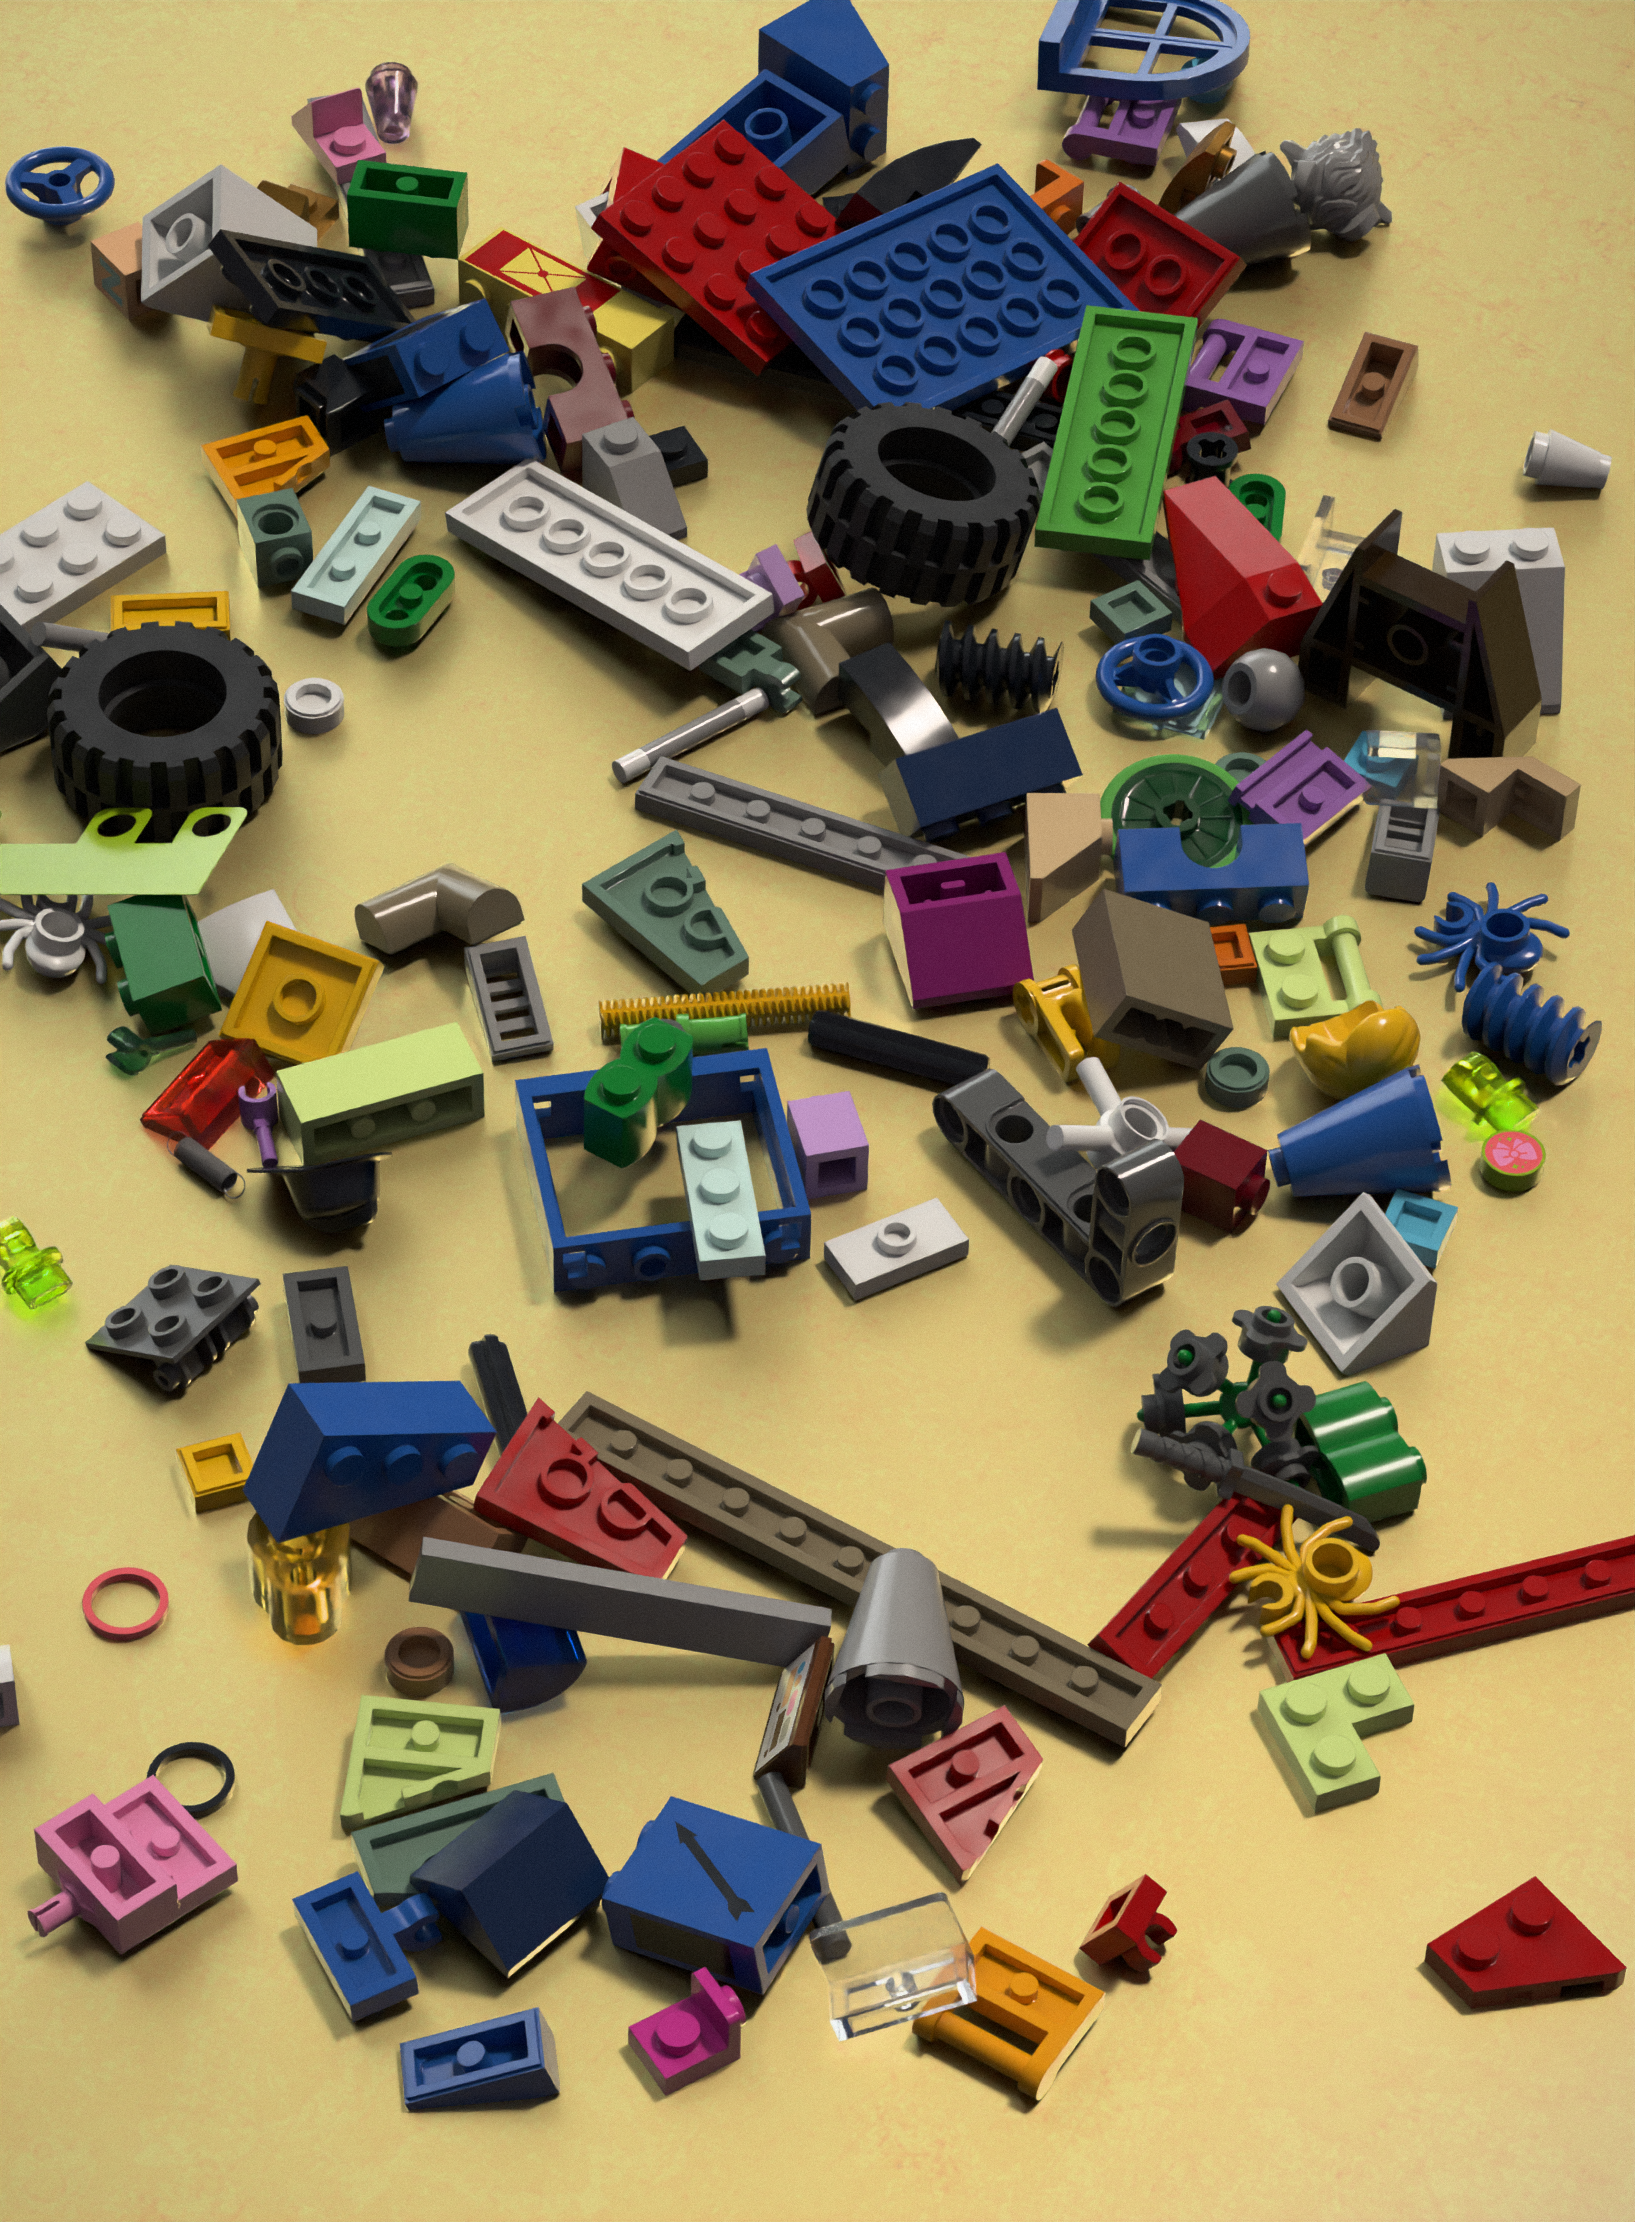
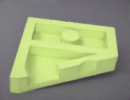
(415, 1756)

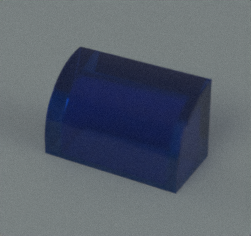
(523, 1660)

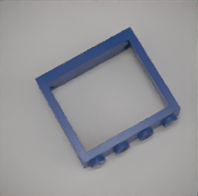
(664, 1248)

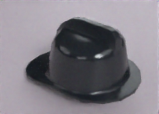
(336, 1192)

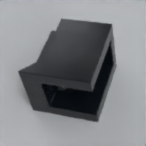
(331, 400)

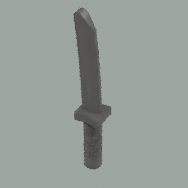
(1234, 1476)

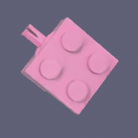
(128, 1865)

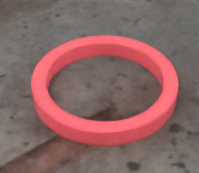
(126, 1633)

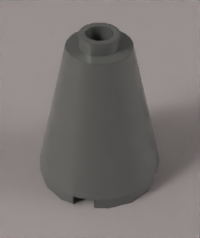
(1252, 212)

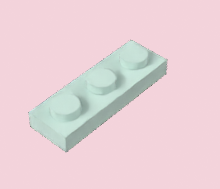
(356, 555)
(720, 1200)

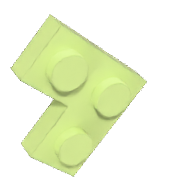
(1321, 1723)

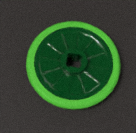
(1181, 788)

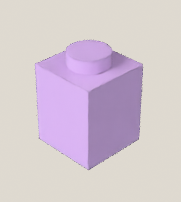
(828, 1144)

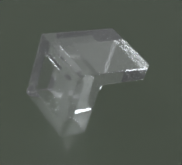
(1402, 769)

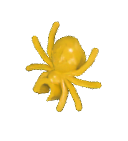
(1320, 1578)

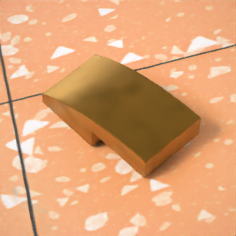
(1207, 161)

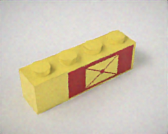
(628, 328)

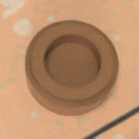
(419, 1661)

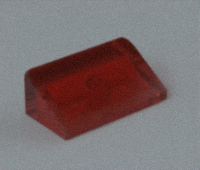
(205, 1093)

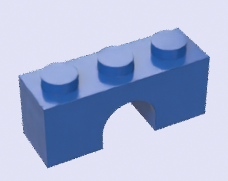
(1262, 883)

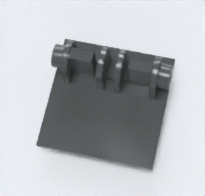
(180, 1321)

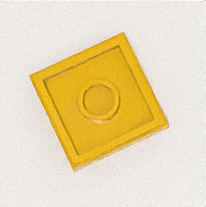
(301, 996)

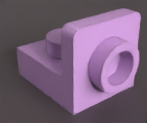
(774, 575)

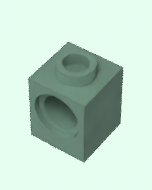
(274, 537)

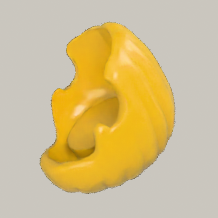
(1356, 1048)

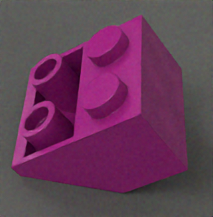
(957, 929)

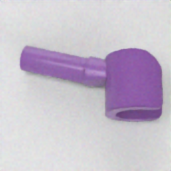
(261, 1116)

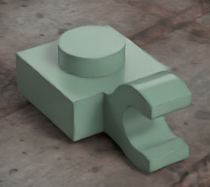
(759, 663)

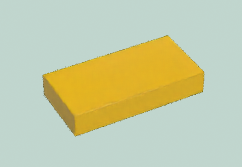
(199, 608)

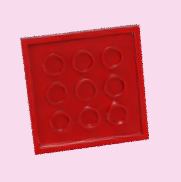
(708, 226)

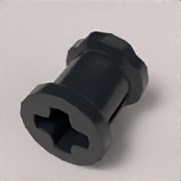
(1211, 456)

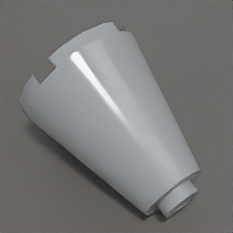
(897, 1658)

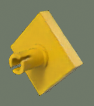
(261, 348)

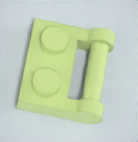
(1293, 977)

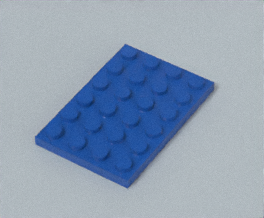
(937, 296)

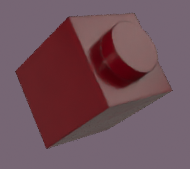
(1221, 1176)

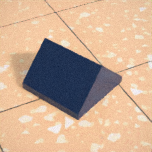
(515, 1878)

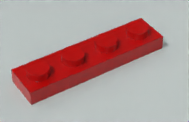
(1187, 1585)

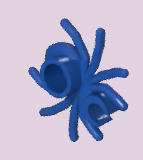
(1491, 937)

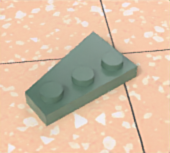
(669, 916)
(401, 1846)

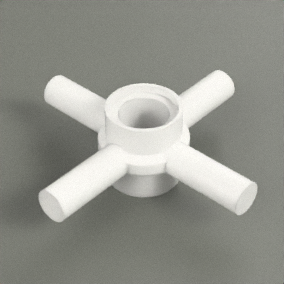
(1121, 1125)

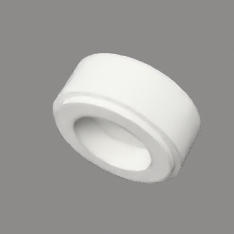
(314, 705)

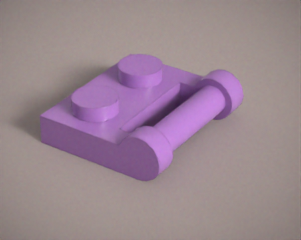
(1134, 134)
(1253, 377)

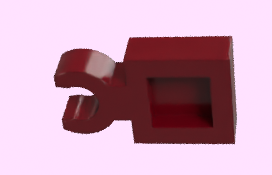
(1214, 418)

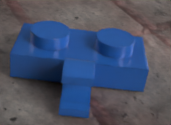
(363, 1945)

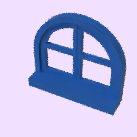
(1076, 27)

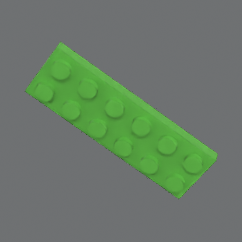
(1116, 433)

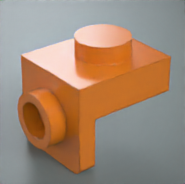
(1058, 194)

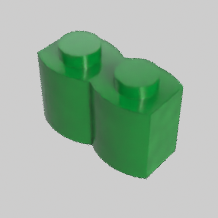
(638, 1092)
(1361, 1453)

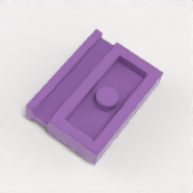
(1301, 787)

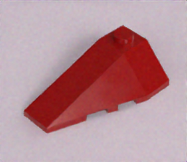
(1233, 577)

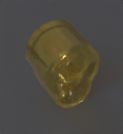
(301, 1580)

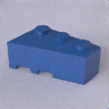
(364, 1451)

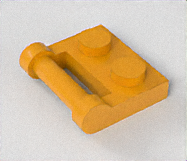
(1026, 1998)

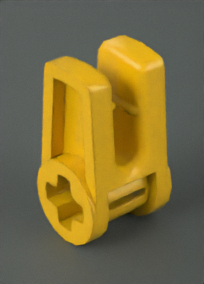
(1055, 1014)

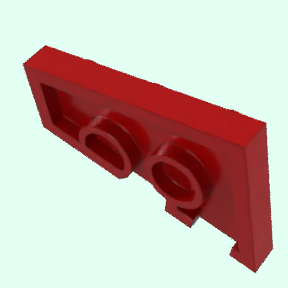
(573, 1504)

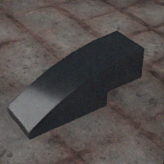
(908, 180)
(892, 704)

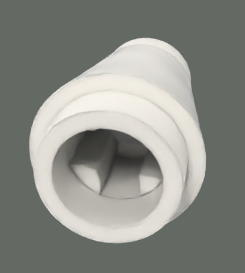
(1565, 462)

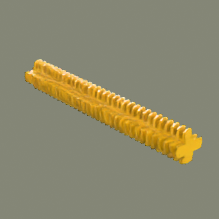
(754, 1004)

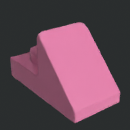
(337, 134)

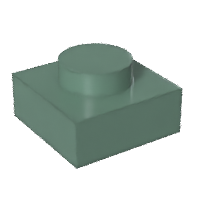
(1130, 613)

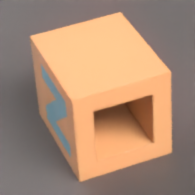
(119, 269)

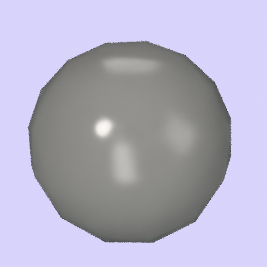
(1263, 690)

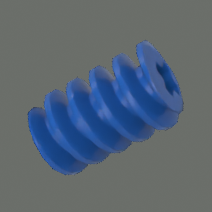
(1526, 1029)

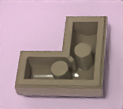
(827, 634)
(437, 902)

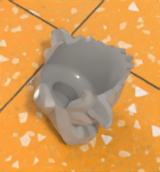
(1338, 183)

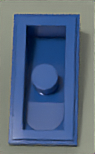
(482, 2063)

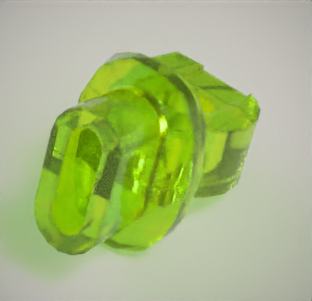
(1488, 1095)
(29, 1271)

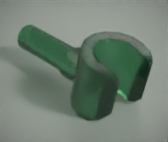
(136, 1053)

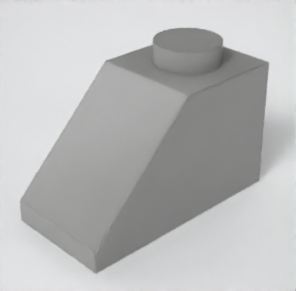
(631, 474)

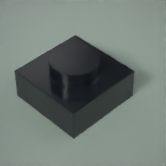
(681, 456)

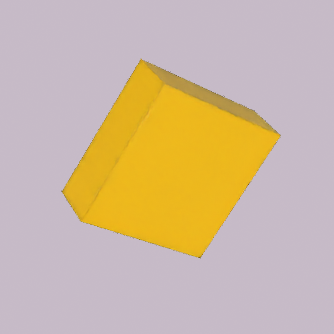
(215, 1471)

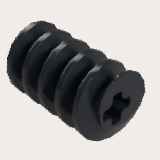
(997, 668)

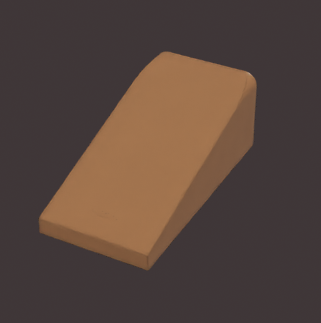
(1374, 385)

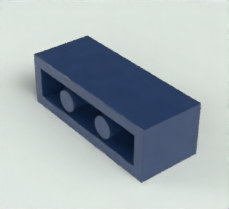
(979, 776)

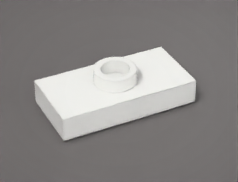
(896, 1248)

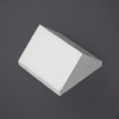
(1362, 1290)

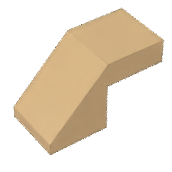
(1489, 789)

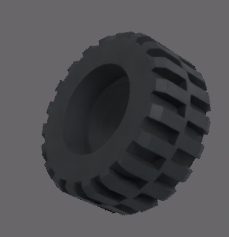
(923, 504)
(156, 681)

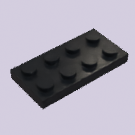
(310, 287)

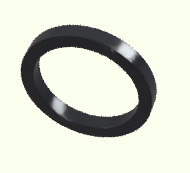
(207, 1751)

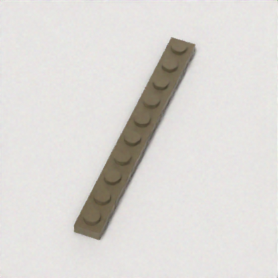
(837, 1559)

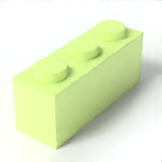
(380, 1094)

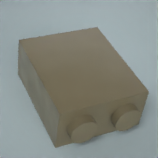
(1152, 979)

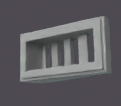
(1400, 854)
(501, 959)

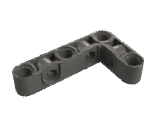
(1106, 1223)

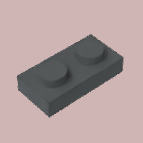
(324, 1326)

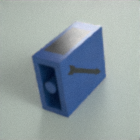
(428, 353)
(716, 1894)

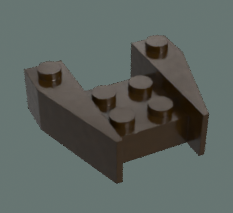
(1430, 640)

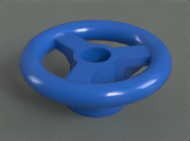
(59, 190)
(1153, 670)

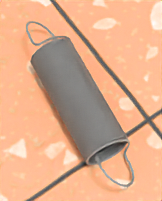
(206, 1164)

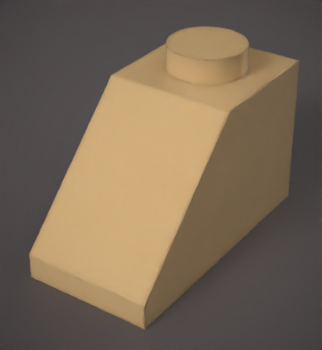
(1062, 848)

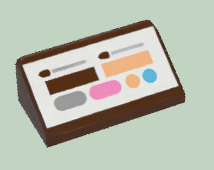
(797, 1715)

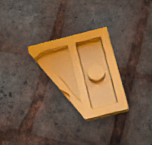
(266, 460)

